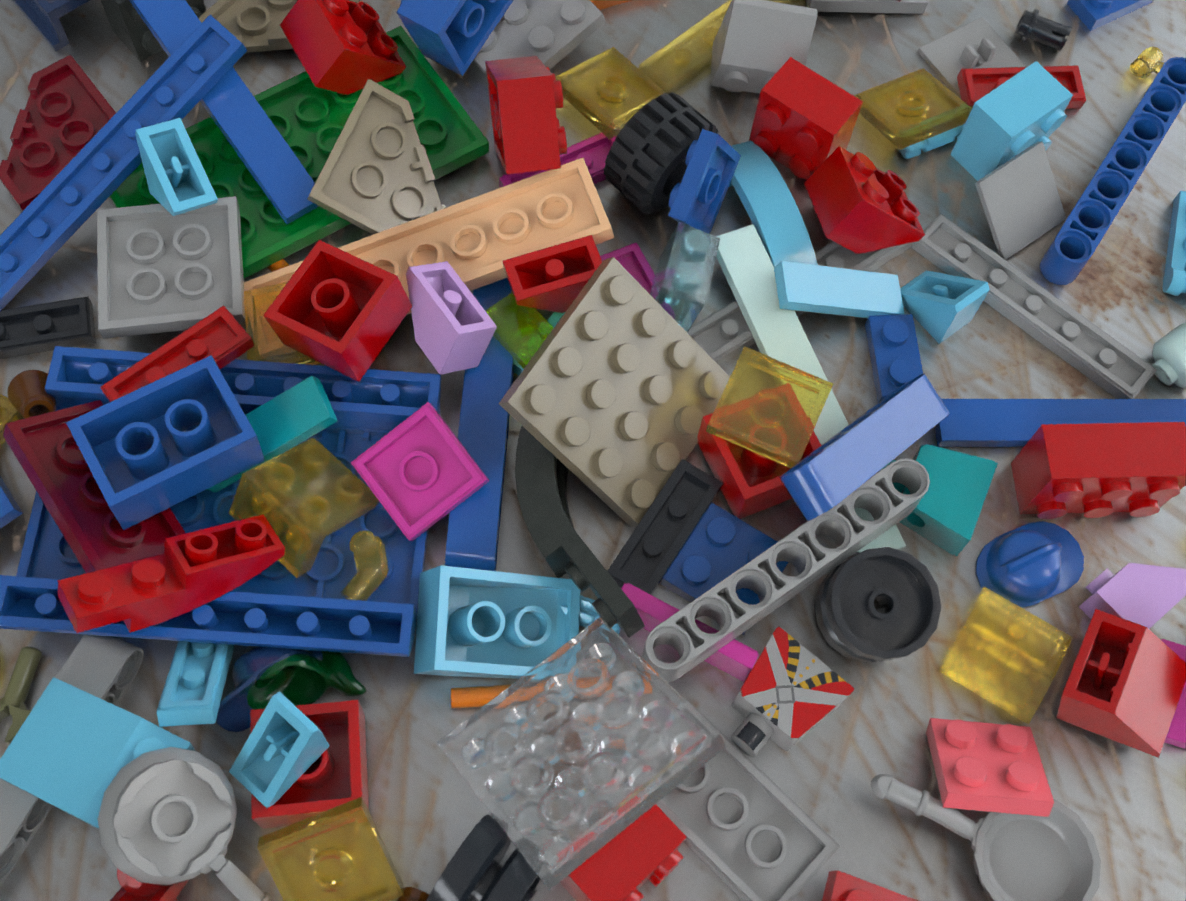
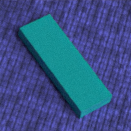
(288, 421)

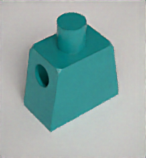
(953, 497)

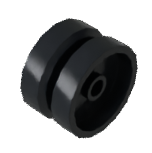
(906, 600)
(477, 872)

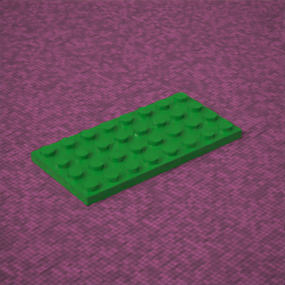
(310, 125)

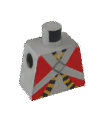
(785, 695)

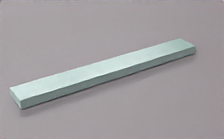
(782, 335)

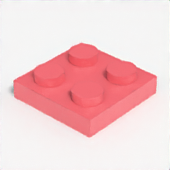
(988, 767)

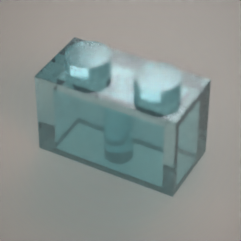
(685, 273)

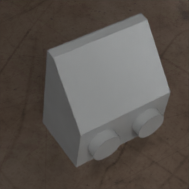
(758, 41)

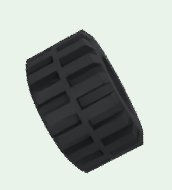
(653, 149)

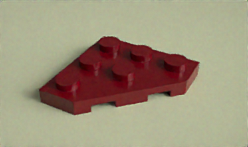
(54, 127)

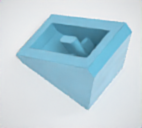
(173, 168)
(943, 302)
(278, 751)

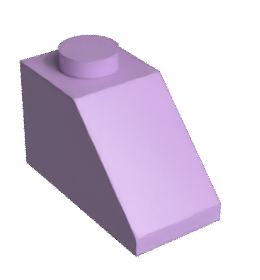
(447, 318)
(1136, 592)

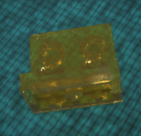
(304, 500)

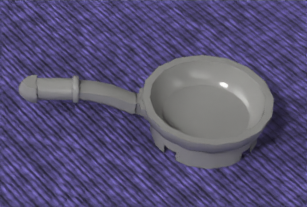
(172, 820)
(1015, 853)

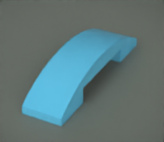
(771, 207)

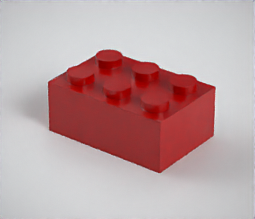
(524, 114)
(1100, 469)

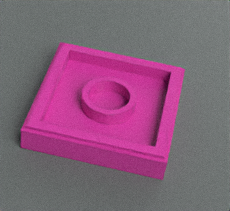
(420, 471)

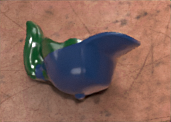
(294, 672)

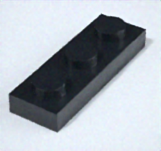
(665, 528)

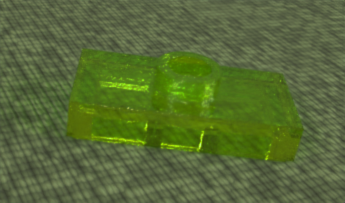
(519, 328)

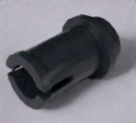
(1042, 30)

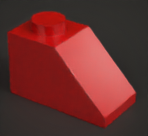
(553, 275)

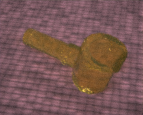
(1147, 62)

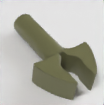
(18, 689)

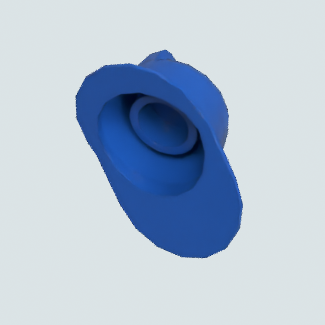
(1030, 563)

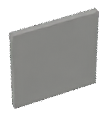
(966, 48)
(1021, 200)

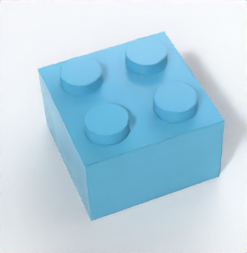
(1011, 120)

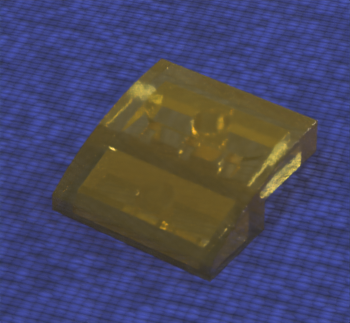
(1005, 655)

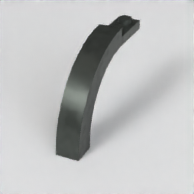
(544, 507)

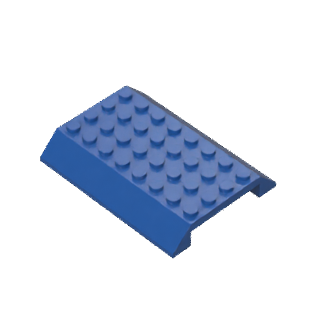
(274, 605)

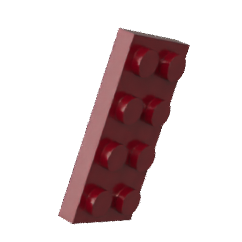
(74, 498)

